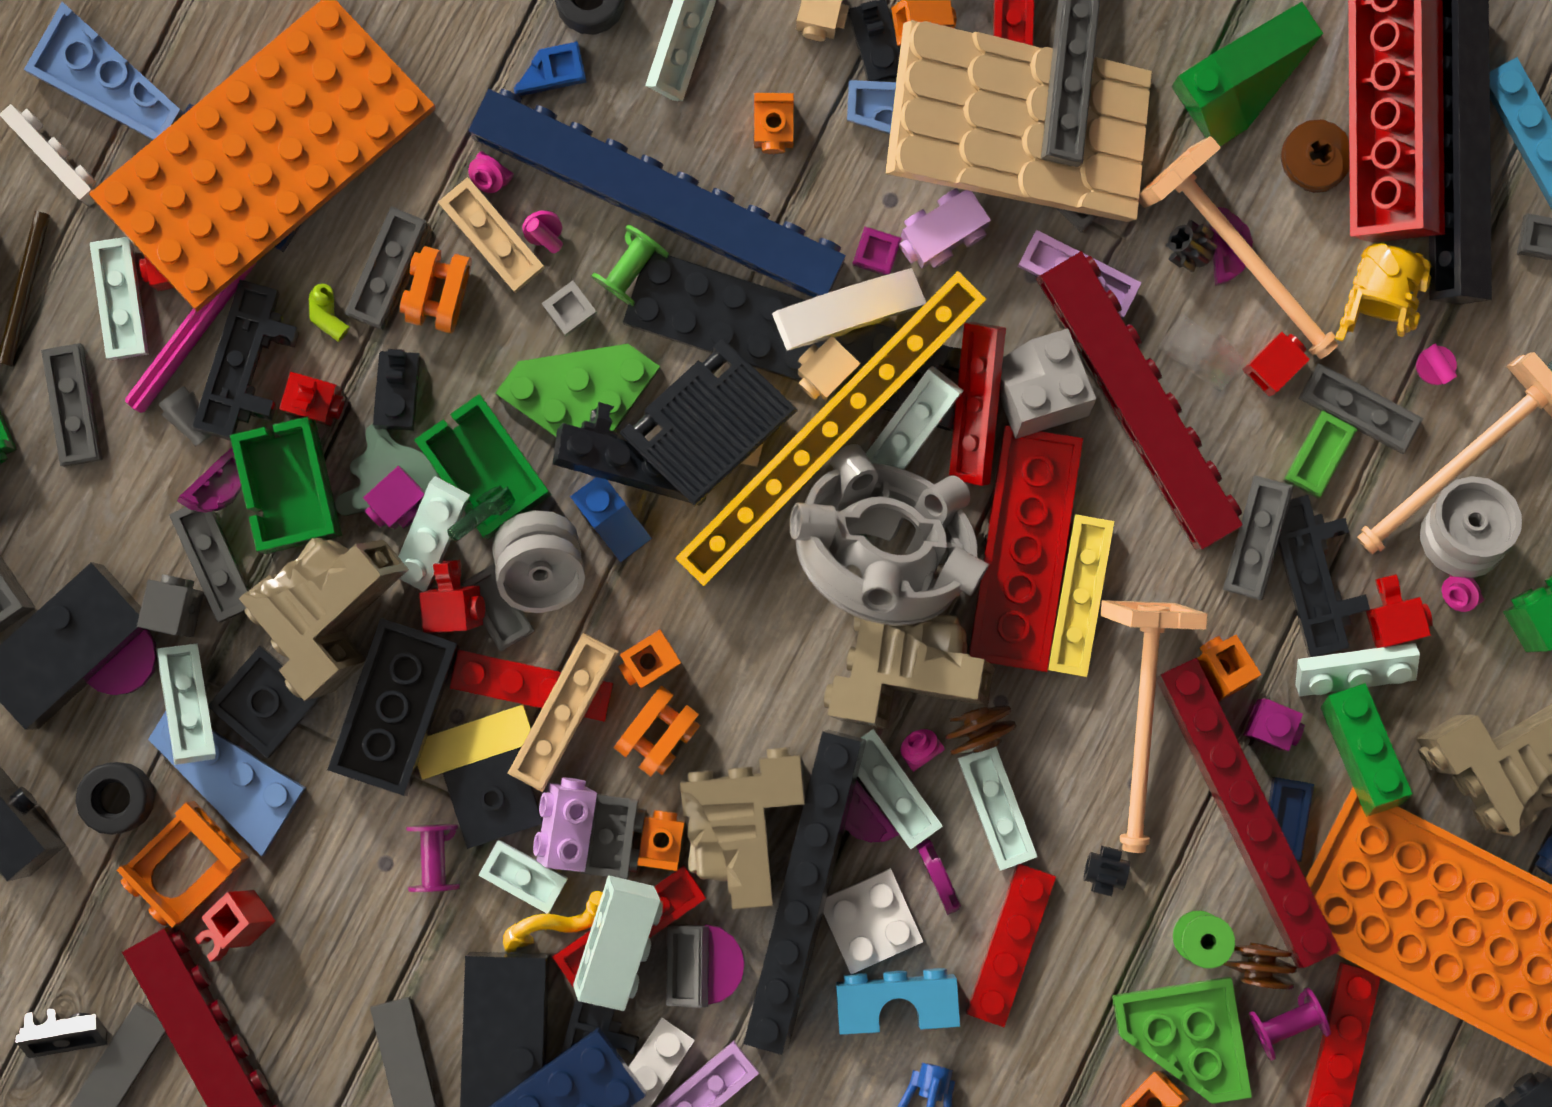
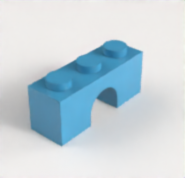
(862, 999)

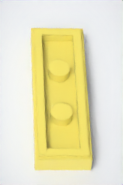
(474, 741)

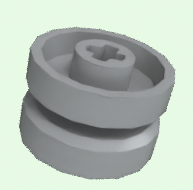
(1470, 527)
(538, 561)

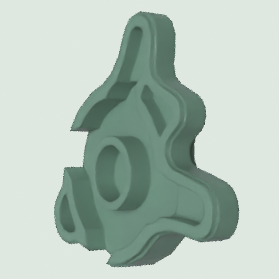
(376, 463)

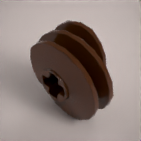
(1314, 137)
(981, 728)
(1262, 964)

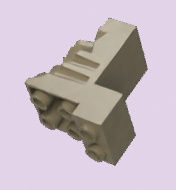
(312, 605)
(910, 658)
(1502, 775)
(730, 823)

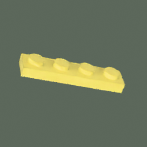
(1080, 595)

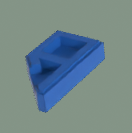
(553, 69)

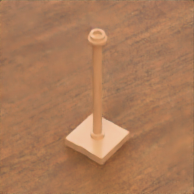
(1181, 178)
(1538, 381)
(1152, 620)

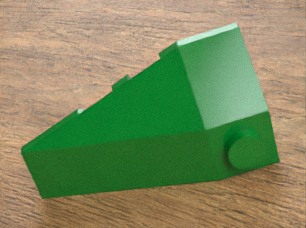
(1241, 78)

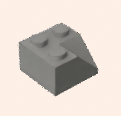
(1044, 384)

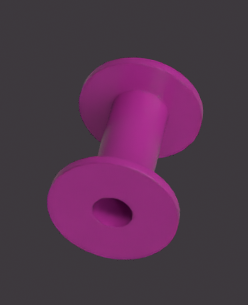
(433, 857)
(1290, 1022)

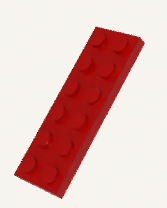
(1025, 549)

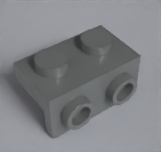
(613, 837)

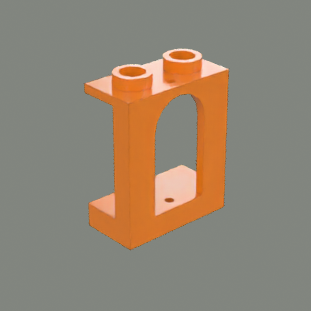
(139, 871)

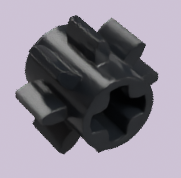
(1191, 245)
(1106, 871)

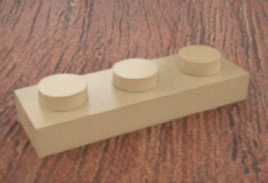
(491, 235)

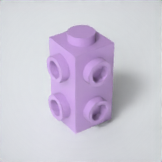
(935, 234)
(566, 825)

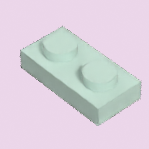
(523, 876)

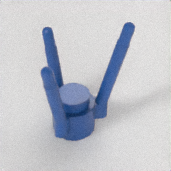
(933, 1083)

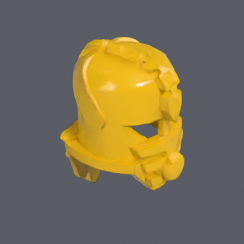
(1384, 288)

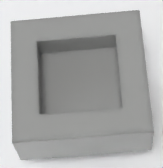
(569, 308)

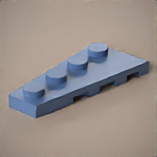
(239, 786)

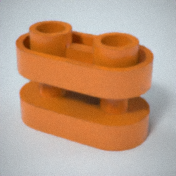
(426, 269)
(681, 727)

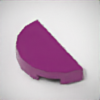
(1225, 261)
(215, 487)
(129, 668)
(866, 820)
(938, 876)
(724, 964)

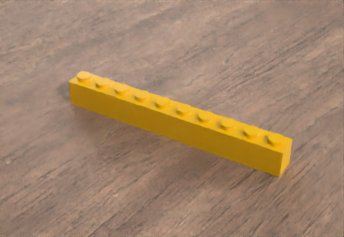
(831, 428)

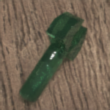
(492, 502)

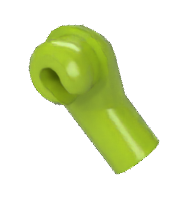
(323, 312)

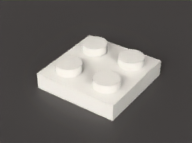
(871, 921)

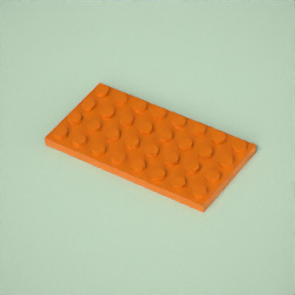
(262, 152)
(1440, 921)

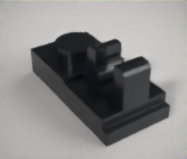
(875, 40)
(396, 390)
(60, 1036)

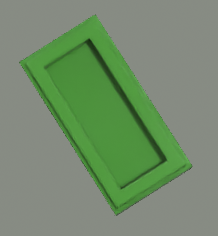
(1320, 454)

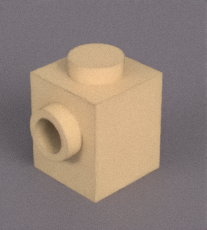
(821, 18)
(826, 369)

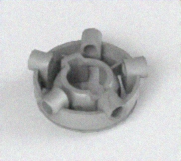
(874, 502)

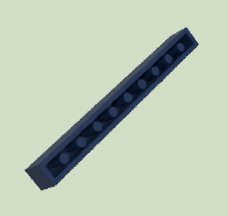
(656, 195)

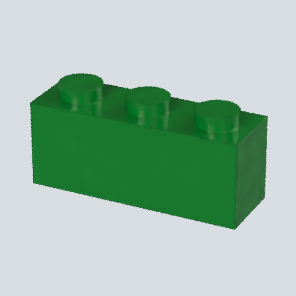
(1366, 750)

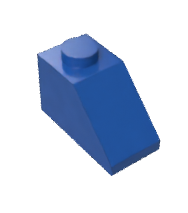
(611, 518)

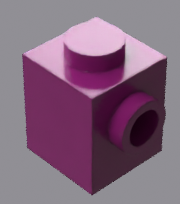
(394, 500)
(1275, 725)

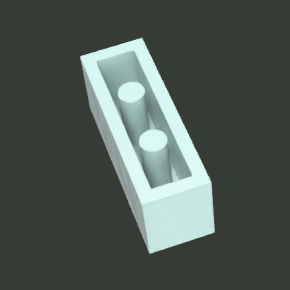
(617, 943)

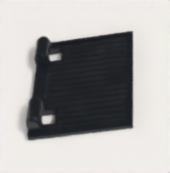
(709, 422)

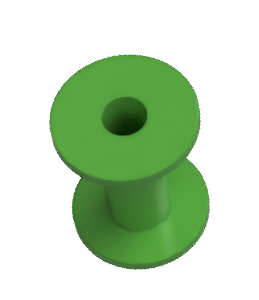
(630, 264)
(1217, 945)

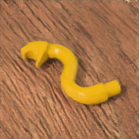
(519, 934)

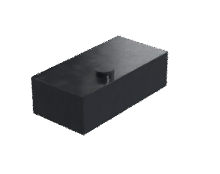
(65, 645)
(393, 707)
(24, 834)
(502, 1023)

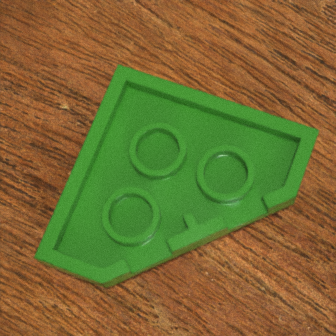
(572, 384)
(1190, 1034)

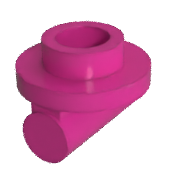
(488, 173)
(543, 229)
(1436, 365)
(1461, 593)
(920, 748)

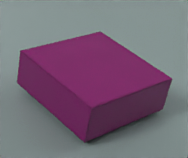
(876, 251)

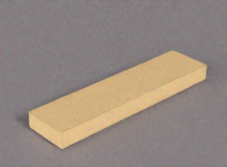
(563, 712)

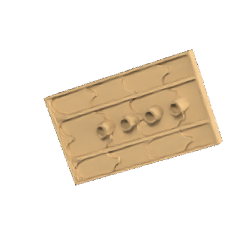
(975, 122)

